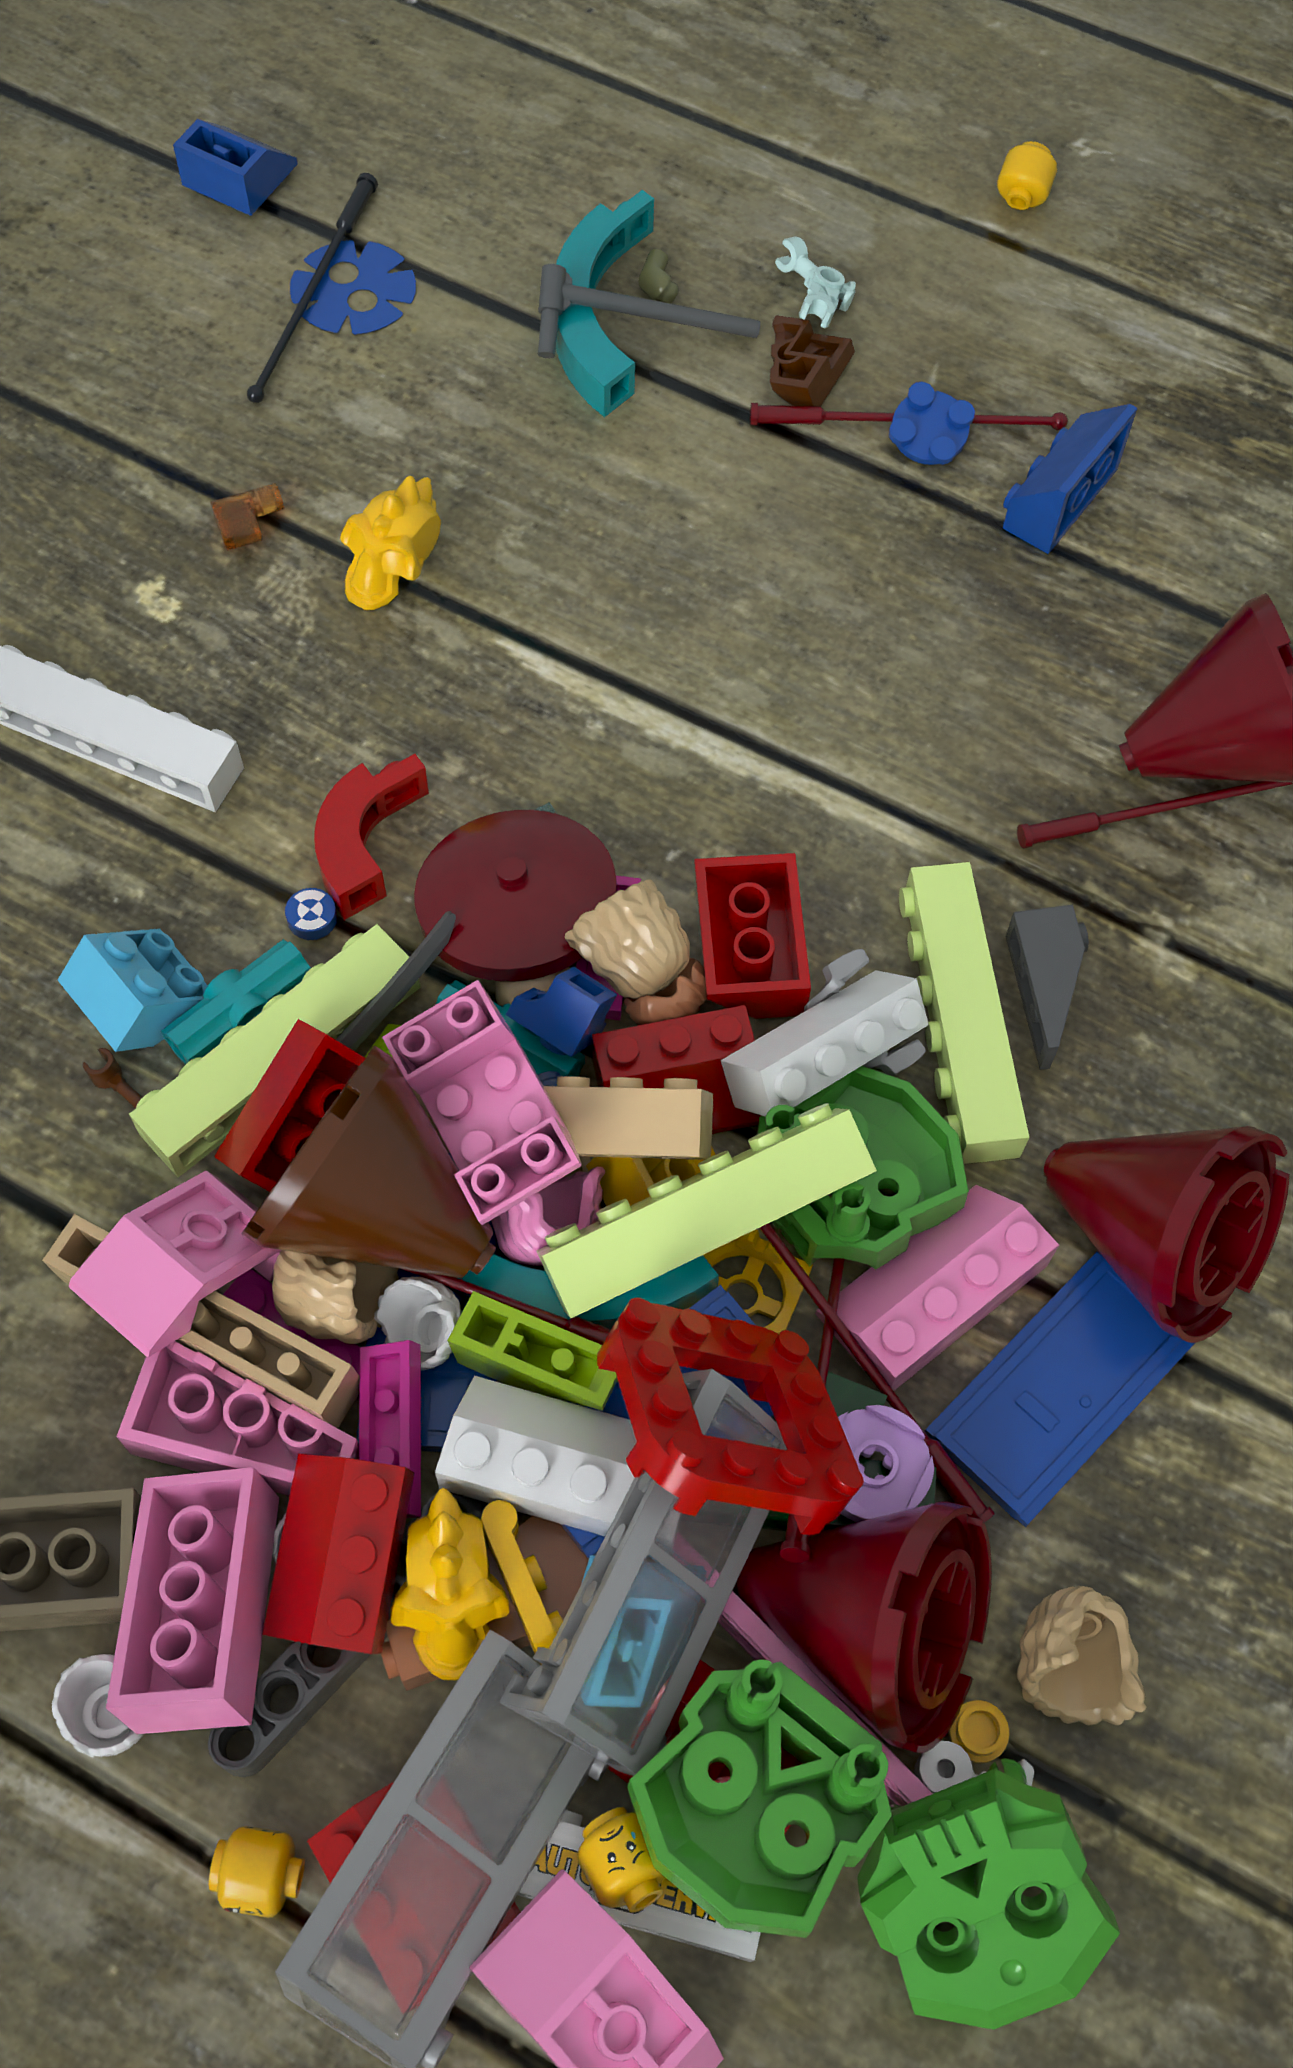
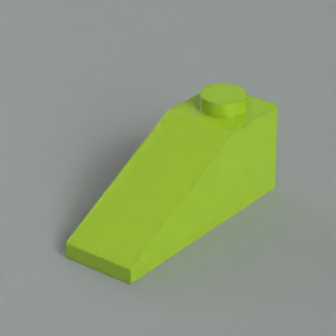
(529, 1353)

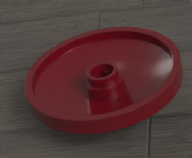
(514, 892)

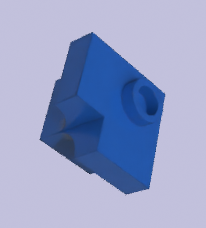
(565, 1013)

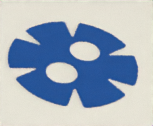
(332, 297)

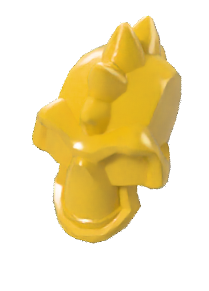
(390, 542)
(448, 1588)

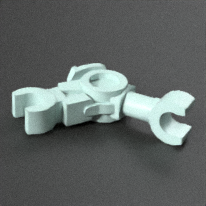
(823, 283)

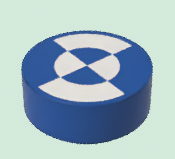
(311, 914)

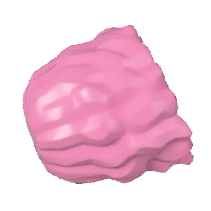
(562, 1203)

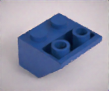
(230, 165)

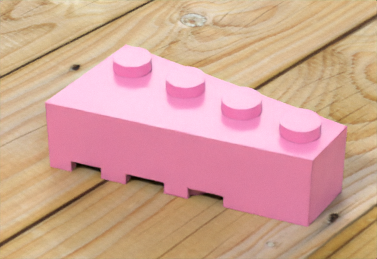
(213, 1420)

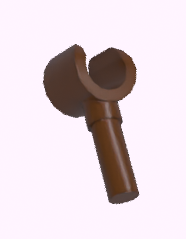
(112, 1077)

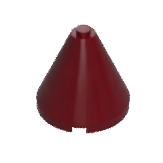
(1225, 709)
(1177, 1215)
(884, 1614)

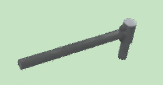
(558, 293)

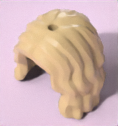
(633, 941)
(329, 1295)
(1080, 1659)

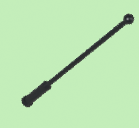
(365, 187)

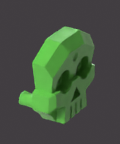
(913, 1157)
(728, 1837)
(1006, 1948)

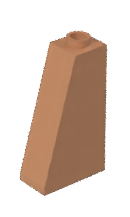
(563, 1572)

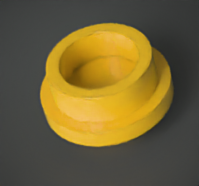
(980, 1731)

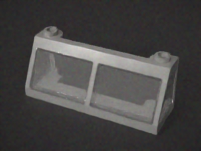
(647, 1603)
(436, 1868)

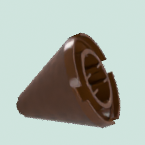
(375, 1186)

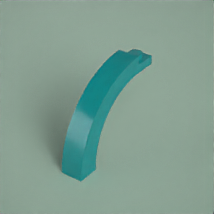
(587, 355)
(676, 1288)

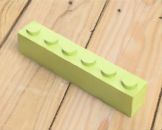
(964, 1012)
(210, 1092)
(705, 1210)

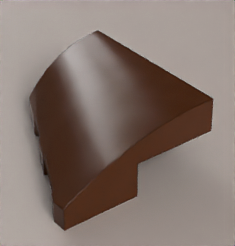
(806, 362)

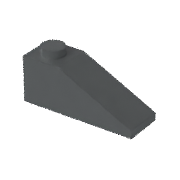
(1046, 960)

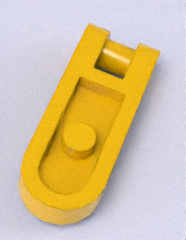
(520, 1575)

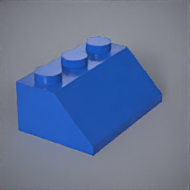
(1068, 477)

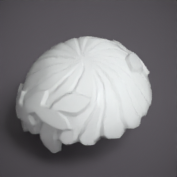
(421, 1313)
(82, 1711)

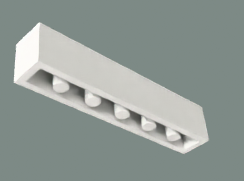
(117, 730)

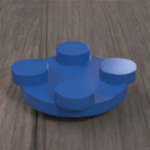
(931, 425)

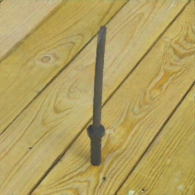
(399, 983)

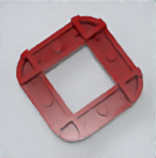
(808, 1479)

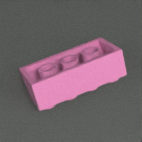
(943, 1283)

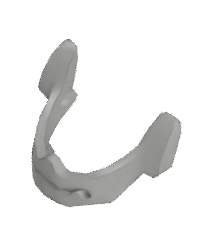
(836, 975)

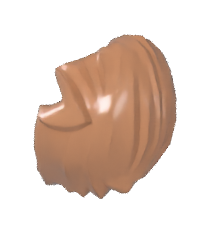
(677, 1000)

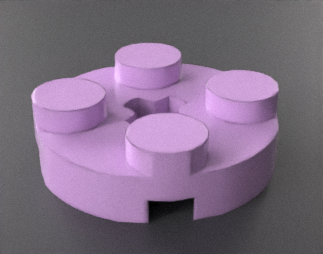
(905, 1454)

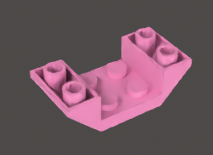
(484, 1101)
(169, 1258)
(590, 1988)

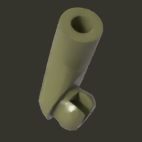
(655, 280)

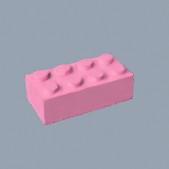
(195, 1602)

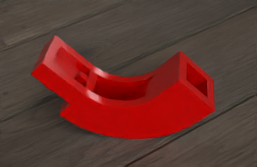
(346, 822)

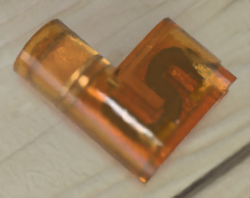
(238, 514)

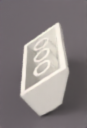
(538, 1455)

